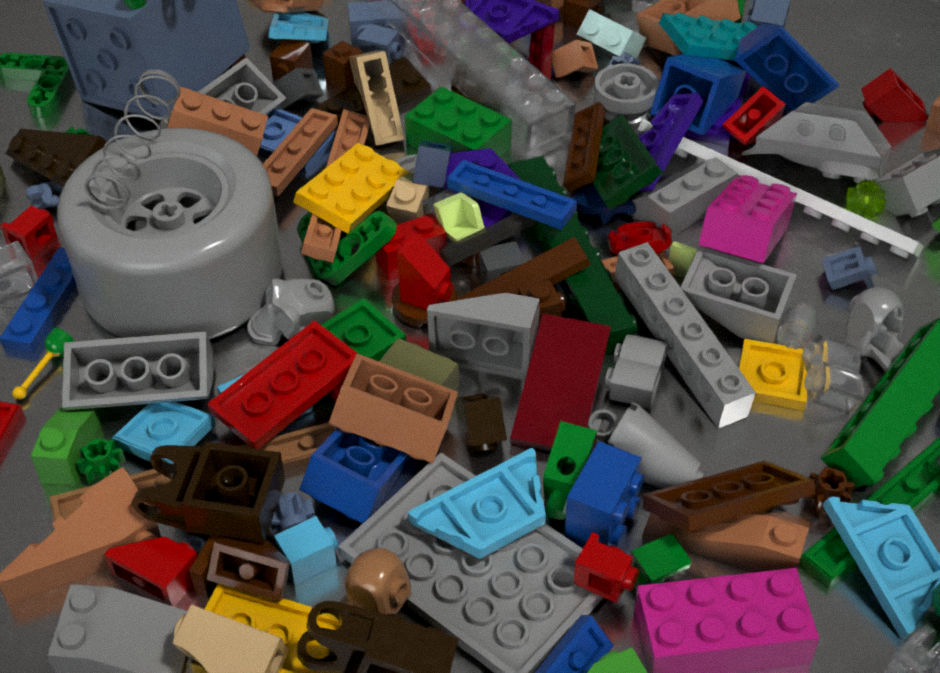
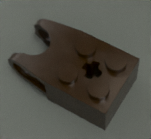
(215, 490)
(375, 643)

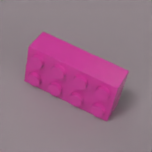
(748, 218)
(726, 623)

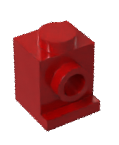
(32, 229)
(604, 569)

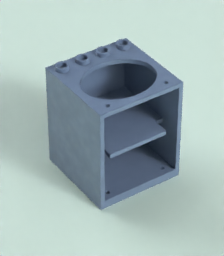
(115, 45)

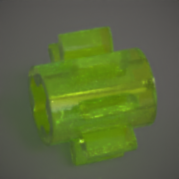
(865, 199)

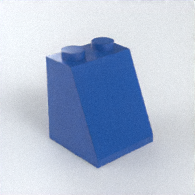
(711, 78)

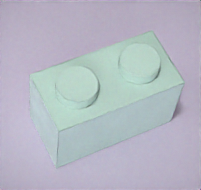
(610, 35)

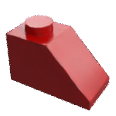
(893, 100)
(755, 116)
(422, 274)
(154, 567)

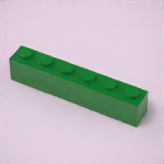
(889, 410)

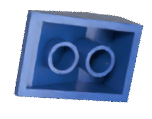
(352, 474)

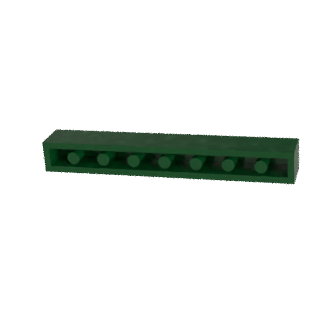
(590, 290)

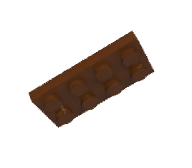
(728, 496)

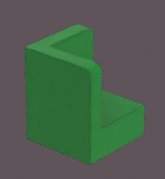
(659, 560)

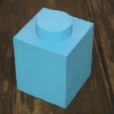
(308, 549)

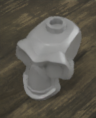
(289, 309)
(876, 325)

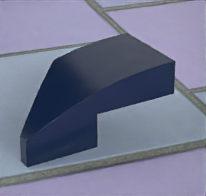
(591, 203)

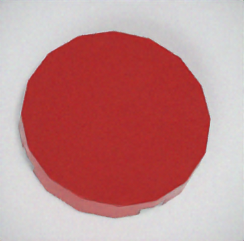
(638, 233)

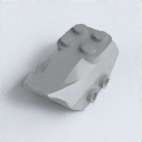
(829, 139)

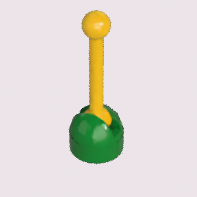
(55, 348)

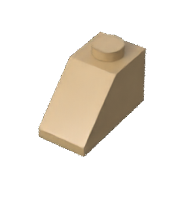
(407, 198)

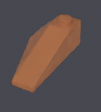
(80, 540)
(750, 543)

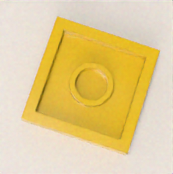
(774, 373)

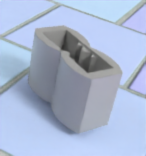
(637, 370)

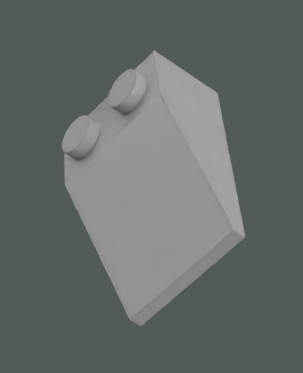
(739, 293)
(486, 331)
(115, 633)

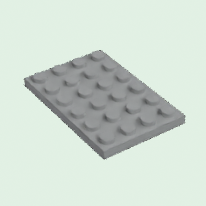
(500, 607)

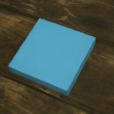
(163, 425)

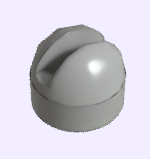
(596, 422)

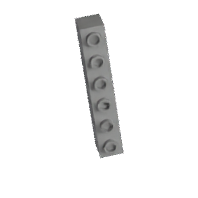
(691, 343)

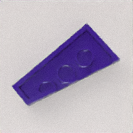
(669, 129)

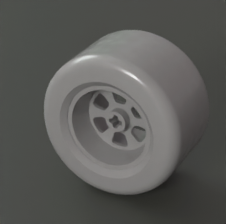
(185, 246)

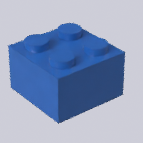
(604, 496)

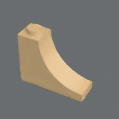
(377, 92)
(227, 644)

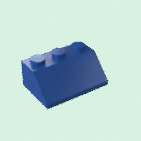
(783, 66)

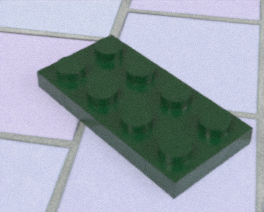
(622, 164)

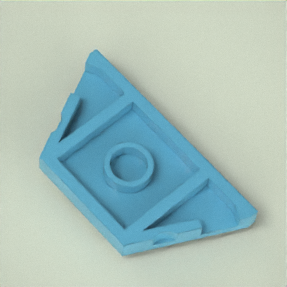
(299, 27)
(487, 508)
(892, 556)

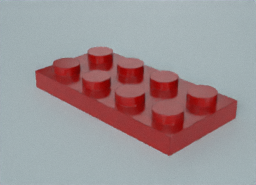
(283, 385)

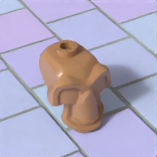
(377, 582)

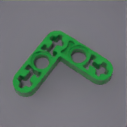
(49, 72)
(341, 268)

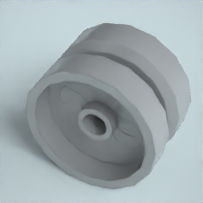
(626, 91)

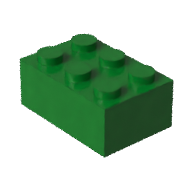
(457, 122)

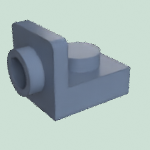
(849, 268)

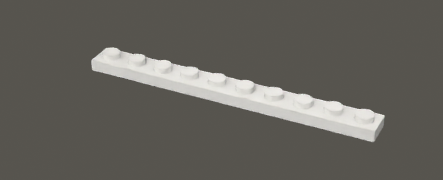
(813, 205)

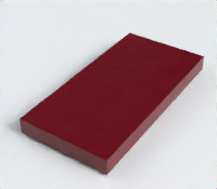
(560, 379)

